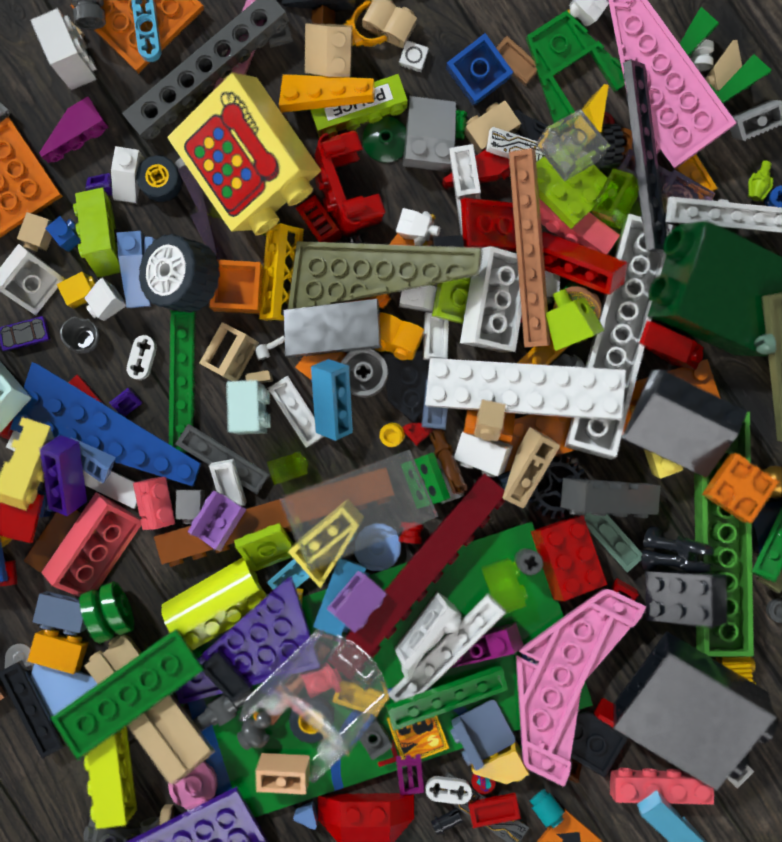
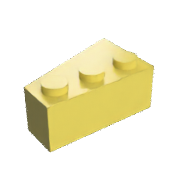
(24, 471)

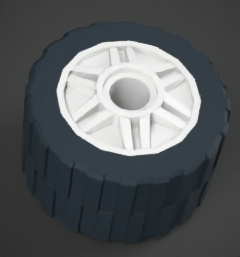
(179, 273)

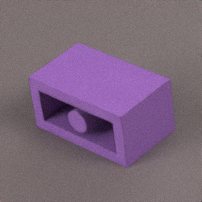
(357, 601)

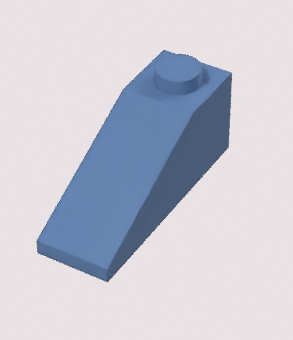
(130, 255)

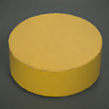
(392, 434)

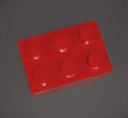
(568, 558)

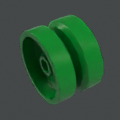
(106, 612)

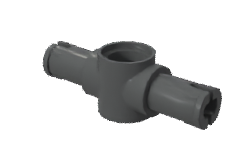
(220, 711)

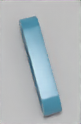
(153, 34)

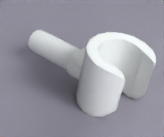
(262, 351)

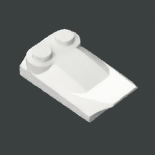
(433, 622)

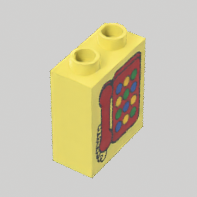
(245, 155)

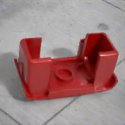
(352, 213)

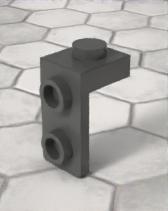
(109, 834)

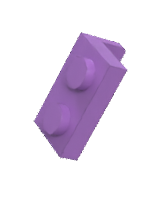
(216, 520)

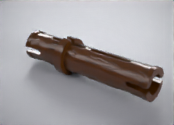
(445, 454)

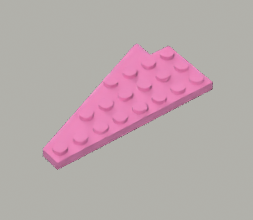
(681, 101)

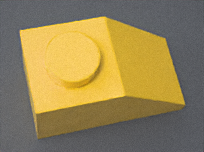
(504, 765)

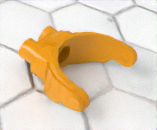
(357, 38)

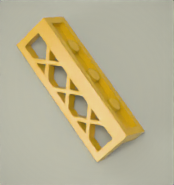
(276, 271)

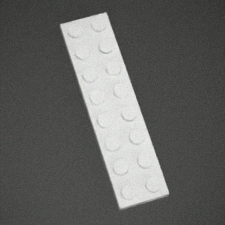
(527, 388)

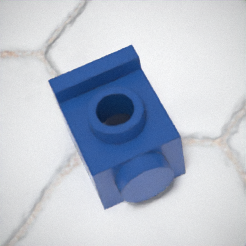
(64, 233)

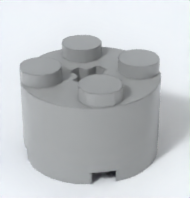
(372, 362)

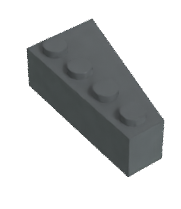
(610, 497)

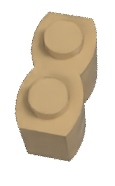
(388, 20)

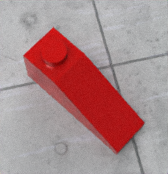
(489, 169)
(671, 346)

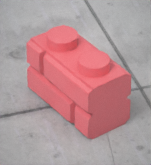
(154, 503)

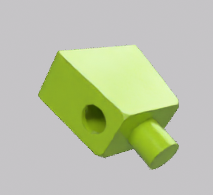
(571, 320)

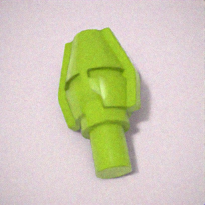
(760, 183)

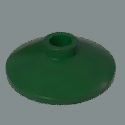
(382, 150)

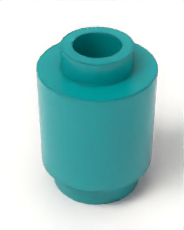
(547, 808)

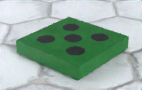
(432, 477)

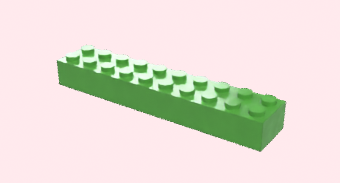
(731, 557)

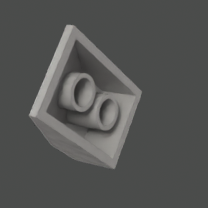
(429, 133)

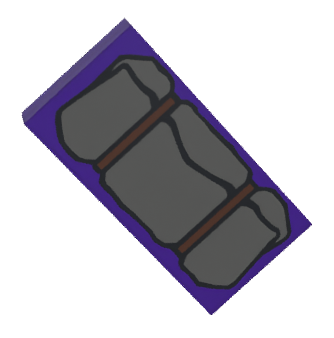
(24, 334)

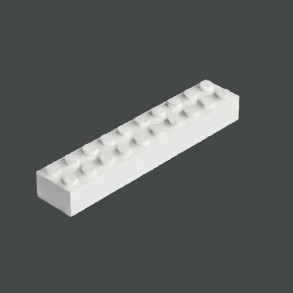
(618, 346)

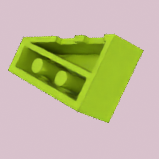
(97, 231)

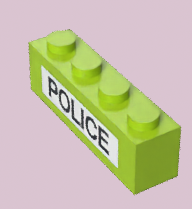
(389, 99)

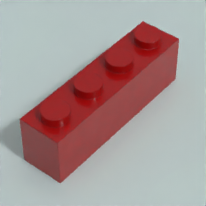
(583, 264)

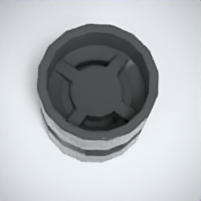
(88, 14)

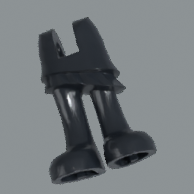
(687, 550)

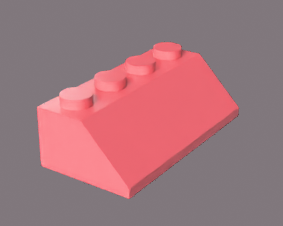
(91, 546)

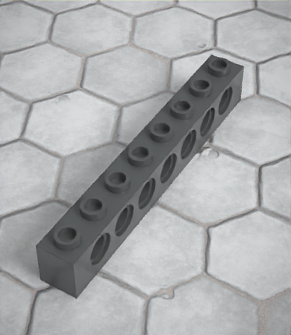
(206, 55)

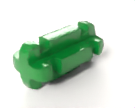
(460, 124)

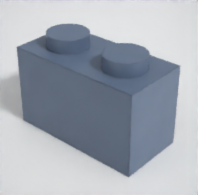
(59, 612)

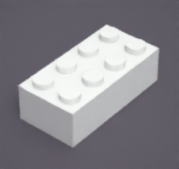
(494, 303)

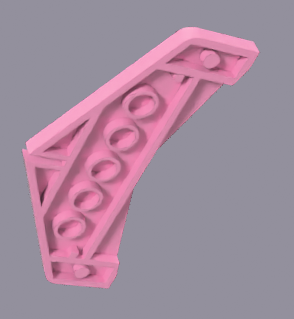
(553, 686)

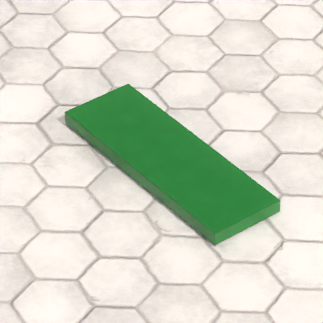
(127, 694)

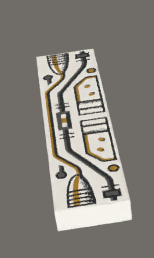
(503, 142)

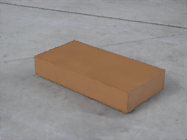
(518, 60)

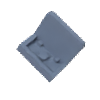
(482, 733)

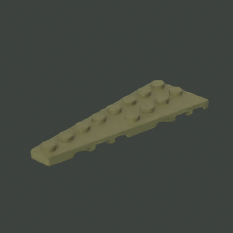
(352, 271)

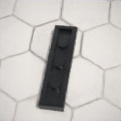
(31, 709)

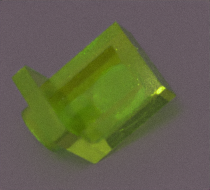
(287, 467)

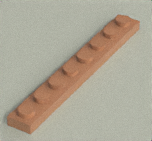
(529, 247)

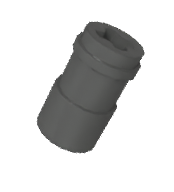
(528, 561)

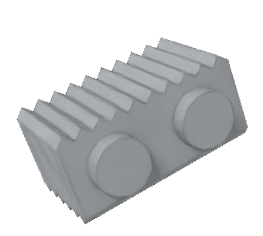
(757, 120)

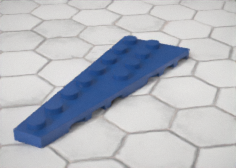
(94, 423)

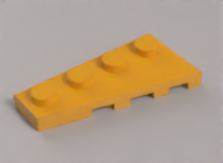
(316, 92)

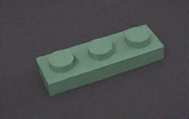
(613, 540)

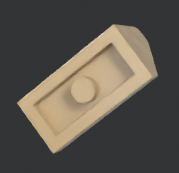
(237, 356)

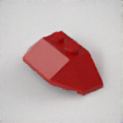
(366, 816)

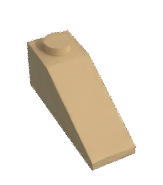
(529, 466)

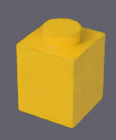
(76, 289)

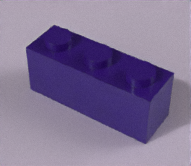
(63, 475)

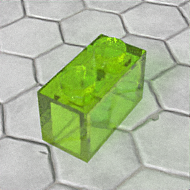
(616, 198)
(503, 584)

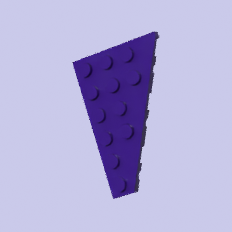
(256, 642)

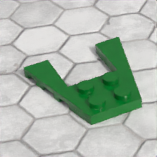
(559, 46)
(746, 76)

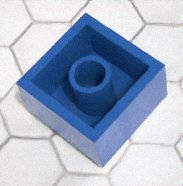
(479, 69)

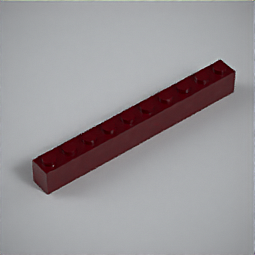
(428, 562)

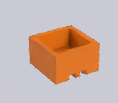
(238, 287)
(740, 488)

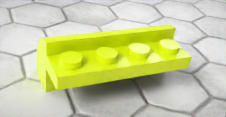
(213, 604)

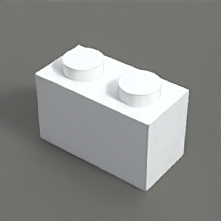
(485, 455)

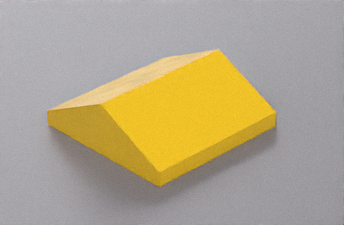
(595, 107)

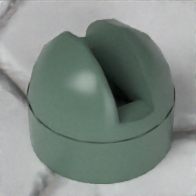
(766, 344)

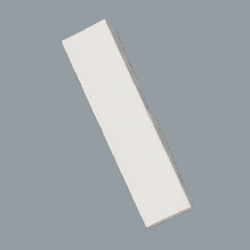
(464, 175)

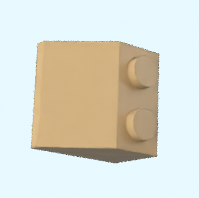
(328, 49)

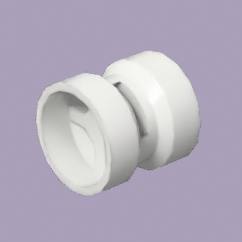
(702, 56)

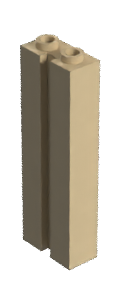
(164, 729)

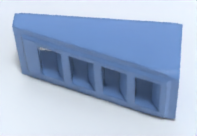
(96, 462)

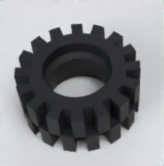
(613, 156)

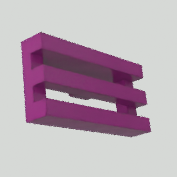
(409, 763)

